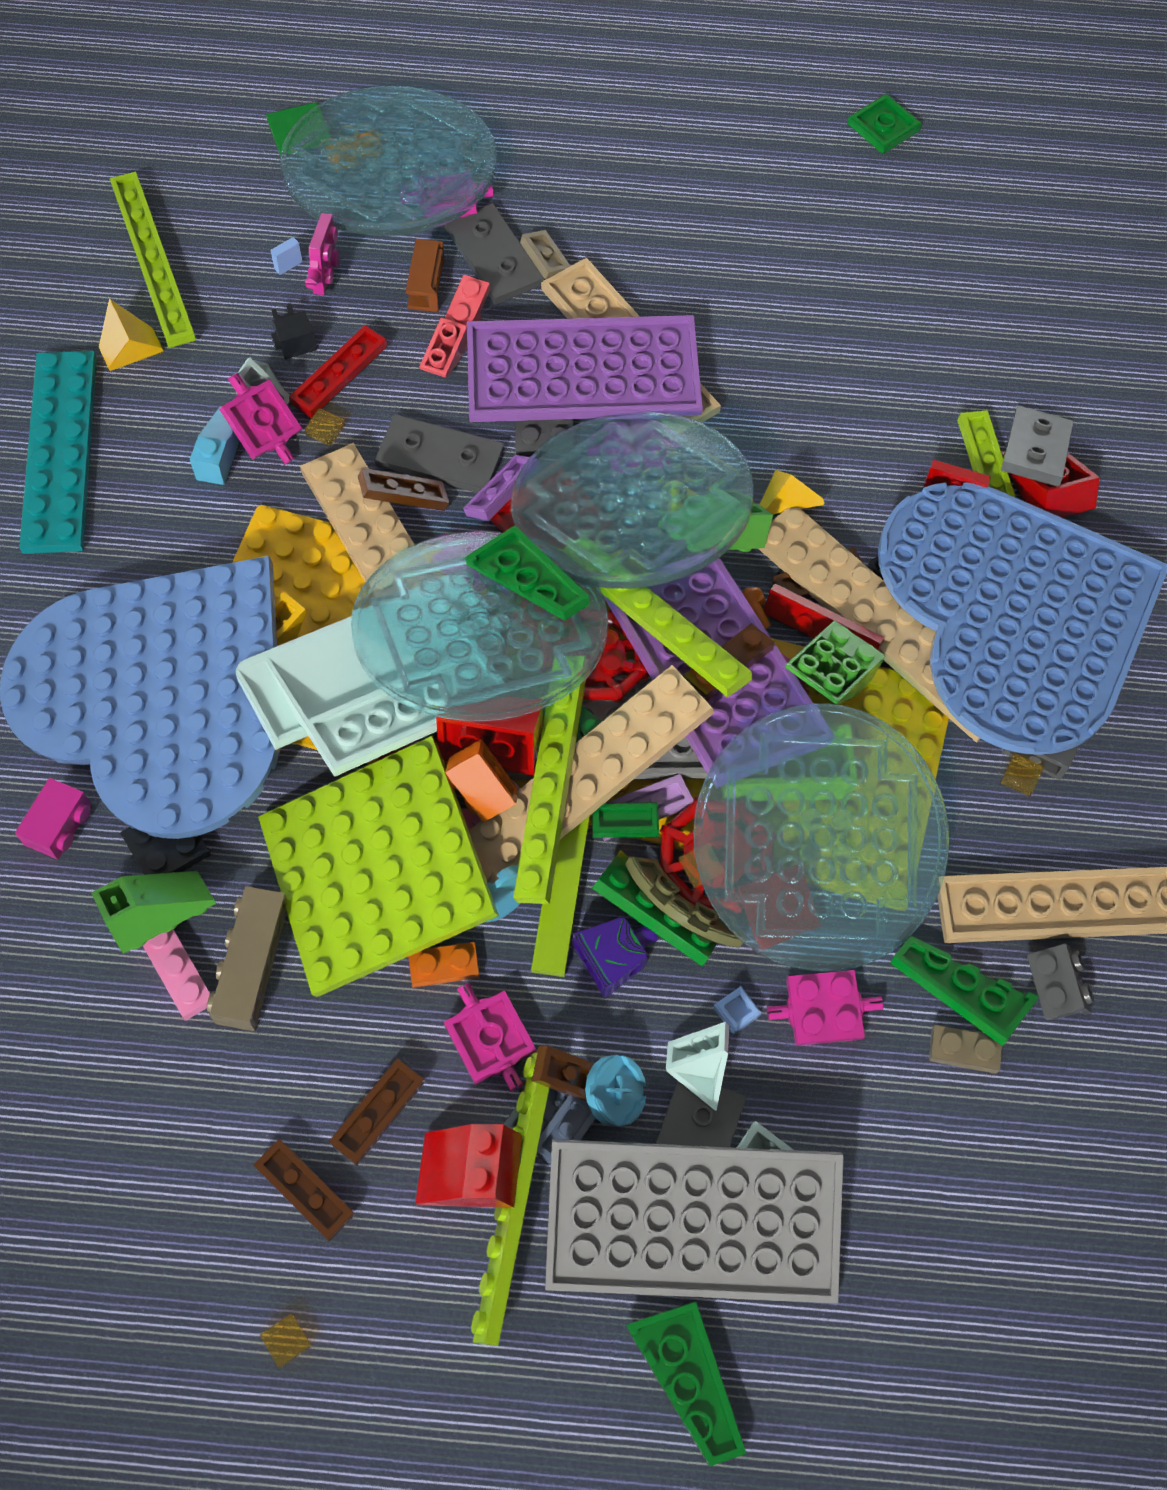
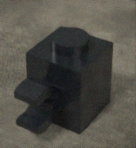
(292, 333)

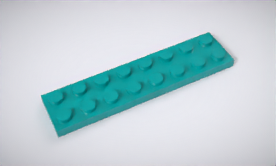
(58, 453)

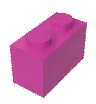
(54, 818)

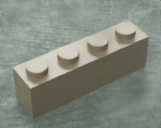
(248, 959)

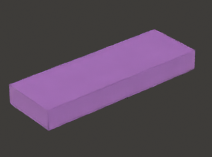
(496, 491)

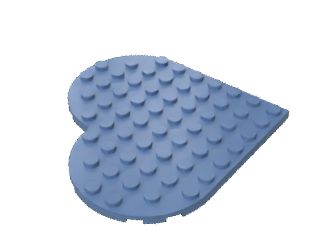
(1024, 611)
(151, 693)

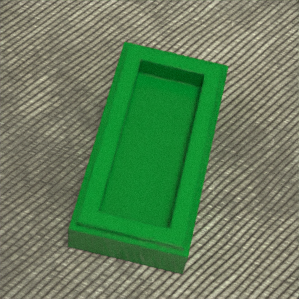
(626, 820)

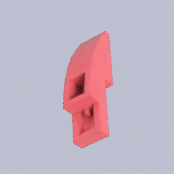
(450, 336)

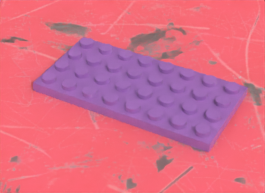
(582, 368)
(720, 611)

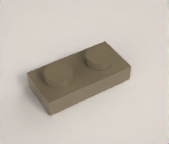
(544, 253)
(964, 1049)

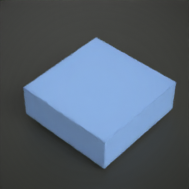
(286, 256)
(737, 1010)

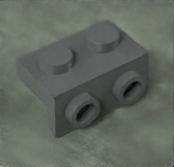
(1060, 982)

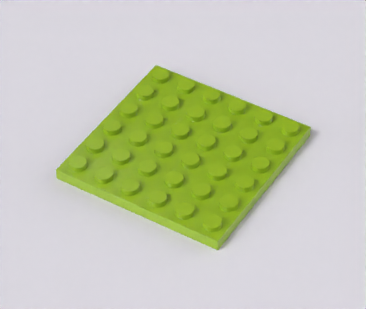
(376, 867)

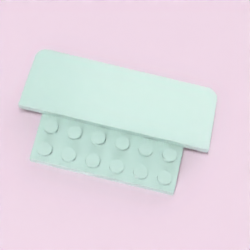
(324, 693)

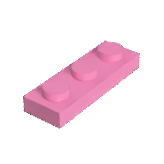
(178, 973)

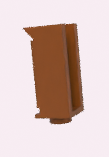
(425, 275)

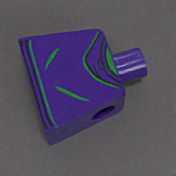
(613, 952)

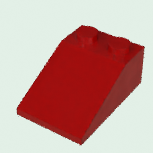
(1074, 495)
(510, 740)
(470, 1166)

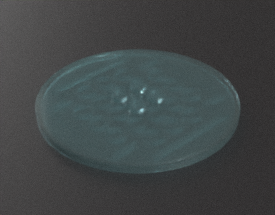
(389, 160)
(634, 499)
(465, 643)
(821, 837)

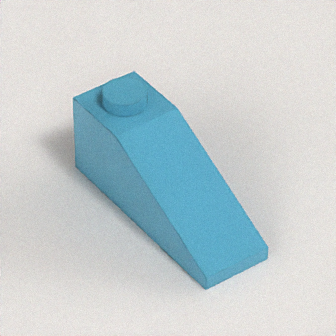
(214, 451)

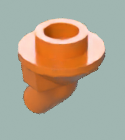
(756, 600)

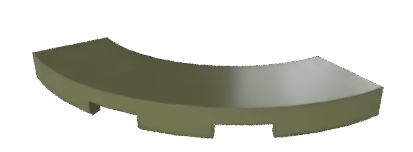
(666, 896)

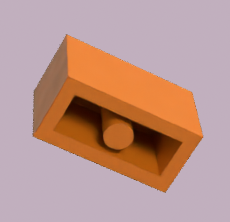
(481, 781)

